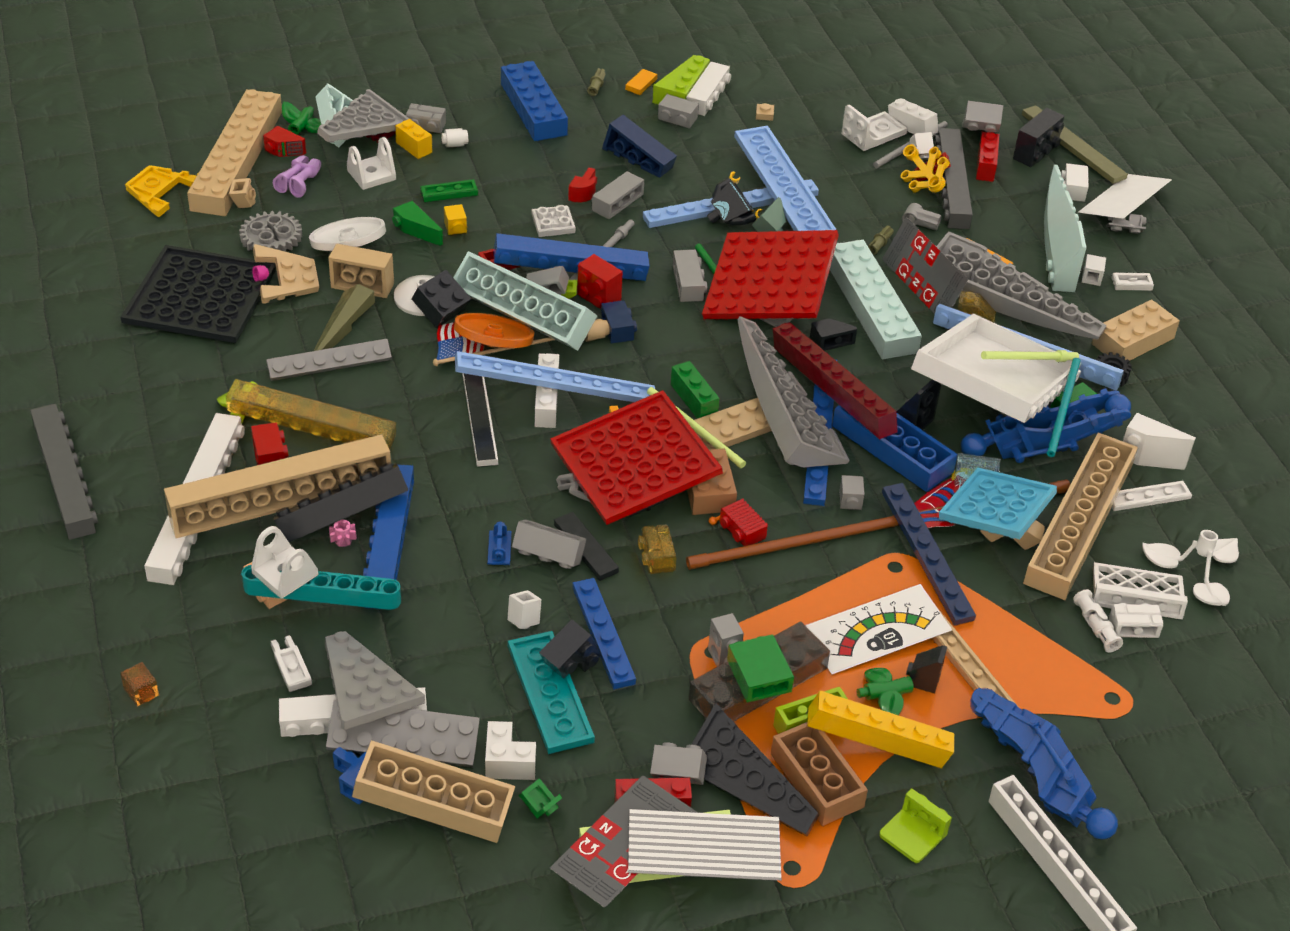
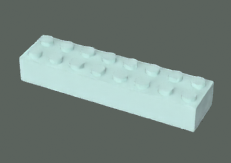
(874, 300)
(525, 301)

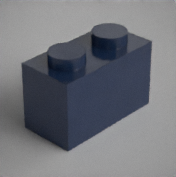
(619, 321)

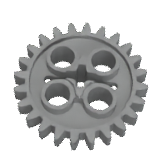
(269, 226)

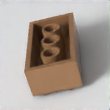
(819, 772)

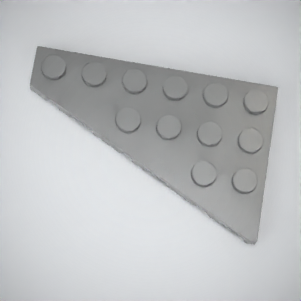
(363, 117)
(365, 684)

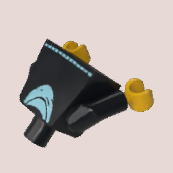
(731, 204)

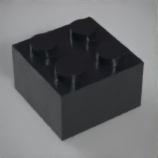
(441, 298)

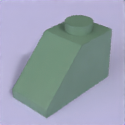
(772, 218)

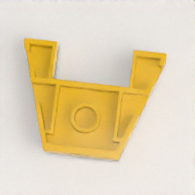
(154, 183)

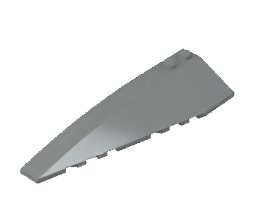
(790, 414)

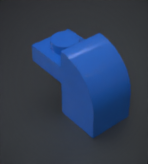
(349, 765)

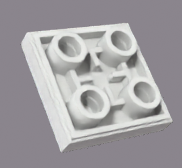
(553, 221)

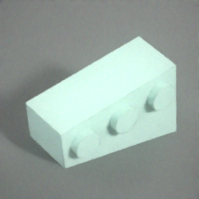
(329, 103)

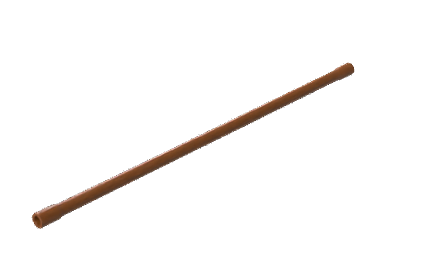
(705, 559)

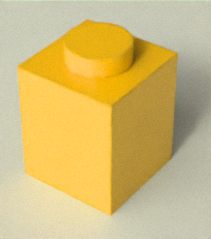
(455, 219)

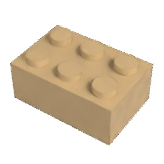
(361, 266)

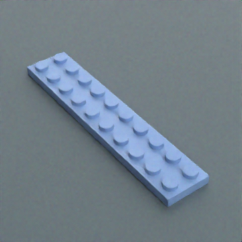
(782, 179)

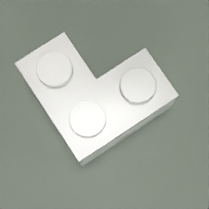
(508, 758)

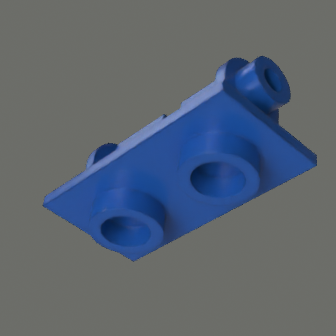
(499, 545)

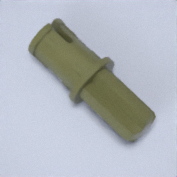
(596, 82)
(880, 239)

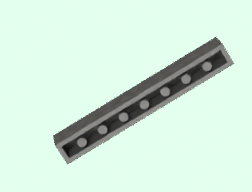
(956, 190)
(63, 471)

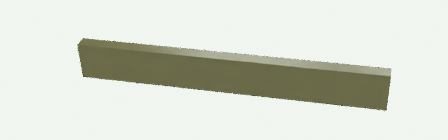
(1084, 151)

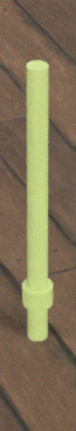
(1058, 356)

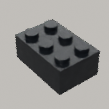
(1038, 137)

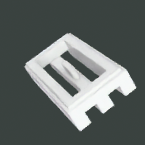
(1132, 281)

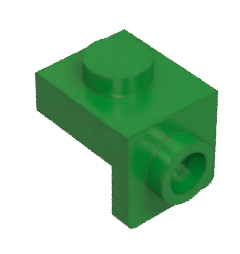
(539, 799)

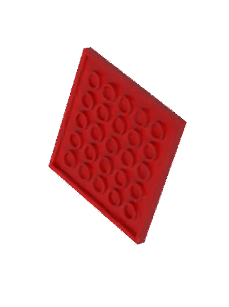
(771, 275)
(635, 457)

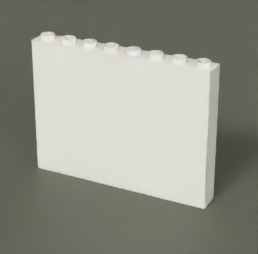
(1008, 386)

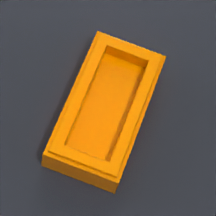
(641, 82)

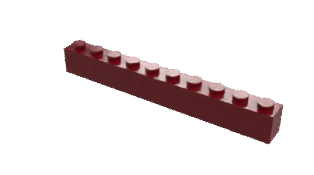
(835, 380)

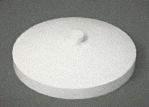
(348, 232)

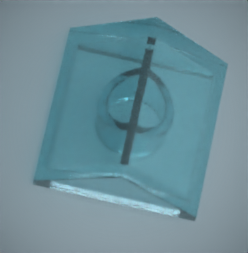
(967, 464)

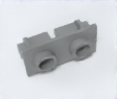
(1134, 223)

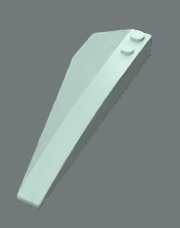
(1062, 236)

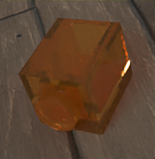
(139, 684)

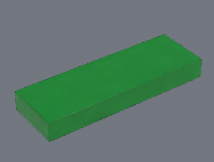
(449, 190)

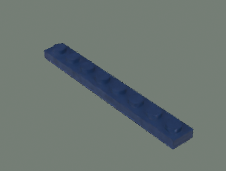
(928, 554)

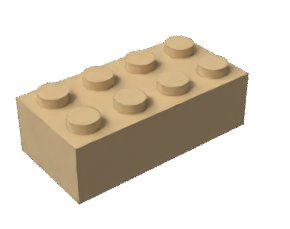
(1137, 331)

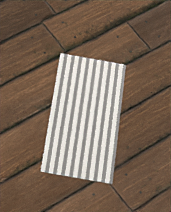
(704, 845)

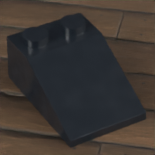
(922, 406)

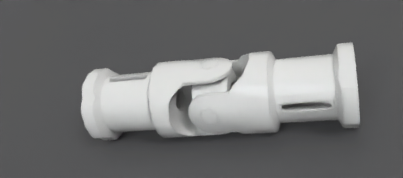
(1098, 621)

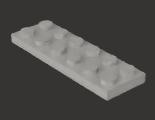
(424, 733)

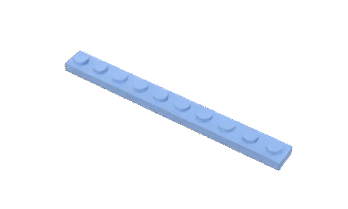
(702, 208)
(1090, 369)
(550, 377)

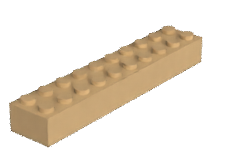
(234, 152)
(269, 486)
(1080, 516)

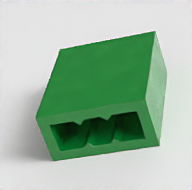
(760, 668)

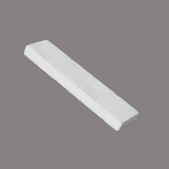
(1151, 495)

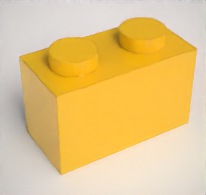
(413, 138)

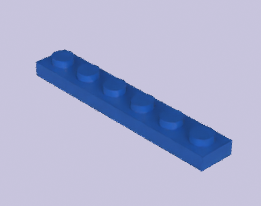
(604, 633)

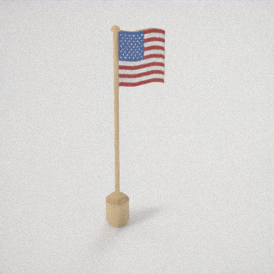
(450, 341)

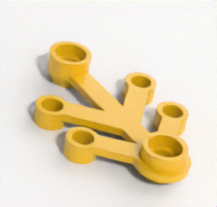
(935, 182)

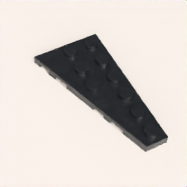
(747, 774)

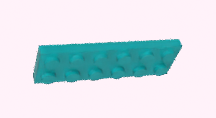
(551, 697)

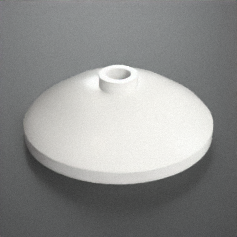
(406, 290)

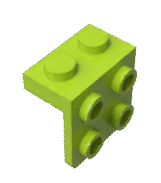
(916, 827)

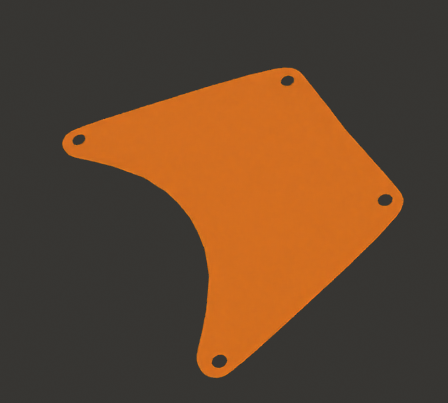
(1023, 661)

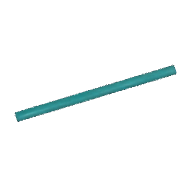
(1063, 407)

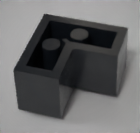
(570, 649)

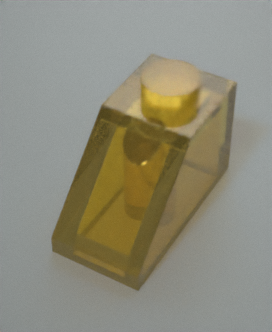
(975, 304)

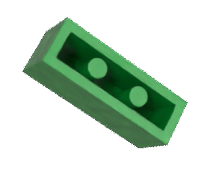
(694, 390)

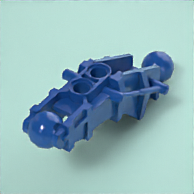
(1033, 436)
(1058, 775)

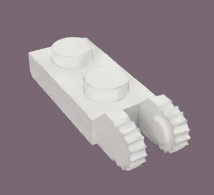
(291, 665)

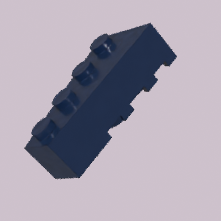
(638, 147)

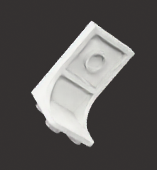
(870, 131)

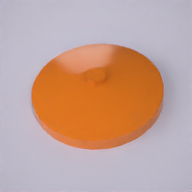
(494, 330)

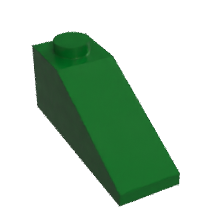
(417, 223)

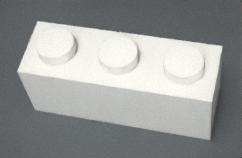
(914, 117)

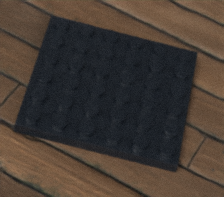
(197, 294)

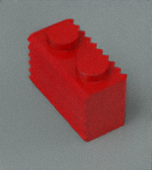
(743, 523)

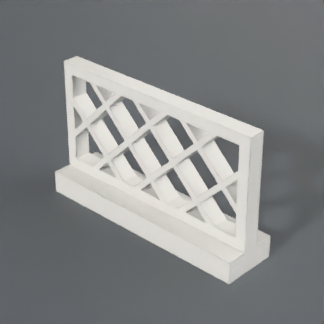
(1171, 601)

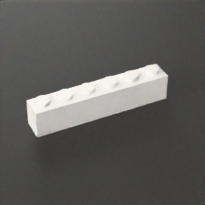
(311, 714)

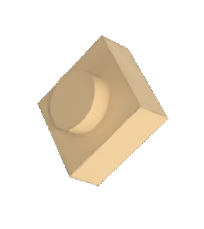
(764, 112)

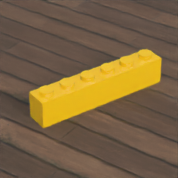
(880, 729)

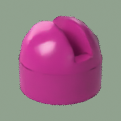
(260, 273)

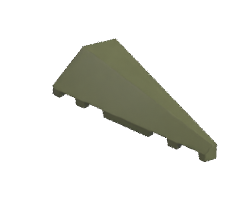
(348, 309)

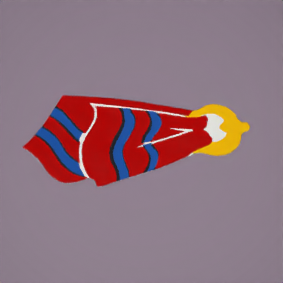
(936, 498)

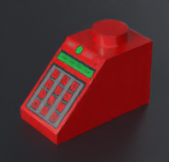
(284, 143)

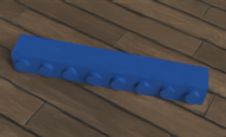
(552, 253)
(389, 531)

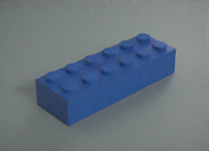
(534, 101)
(907, 451)

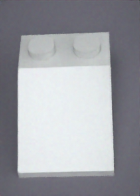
(1158, 443)

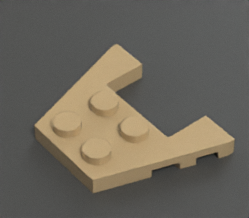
(295, 273)

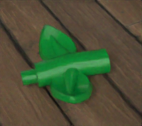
(300, 119)
(886, 690)

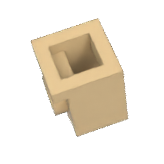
(242, 193)

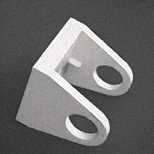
(372, 170)
(277, 556)

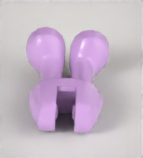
(289, 179)

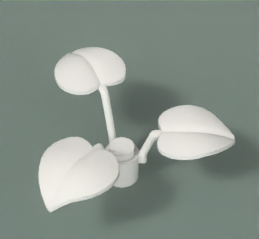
(1207, 545)

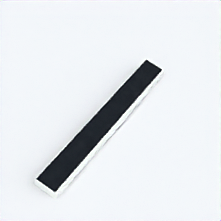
(480, 420)

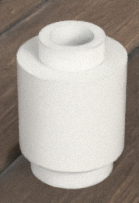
(454, 137)

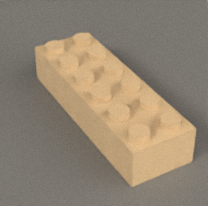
(433, 791)

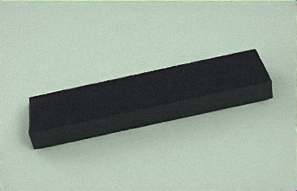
(593, 555)

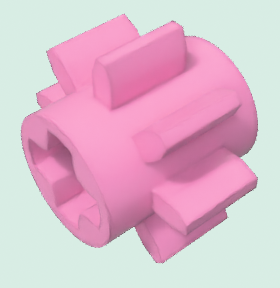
(342, 533)

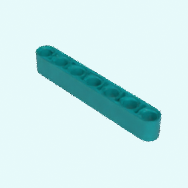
(335, 589)

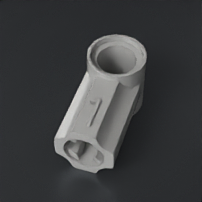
(922, 217)

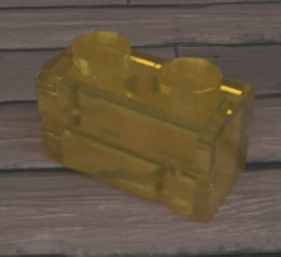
(658, 549)

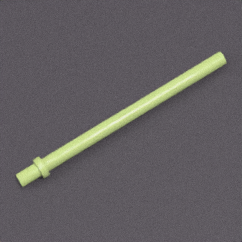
(707, 436)

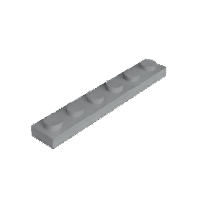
(328, 359)

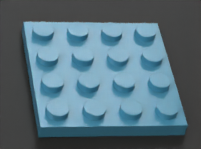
(998, 503)

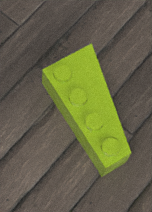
(681, 79)

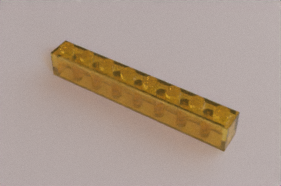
(306, 414)

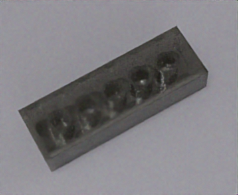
(803, 653)

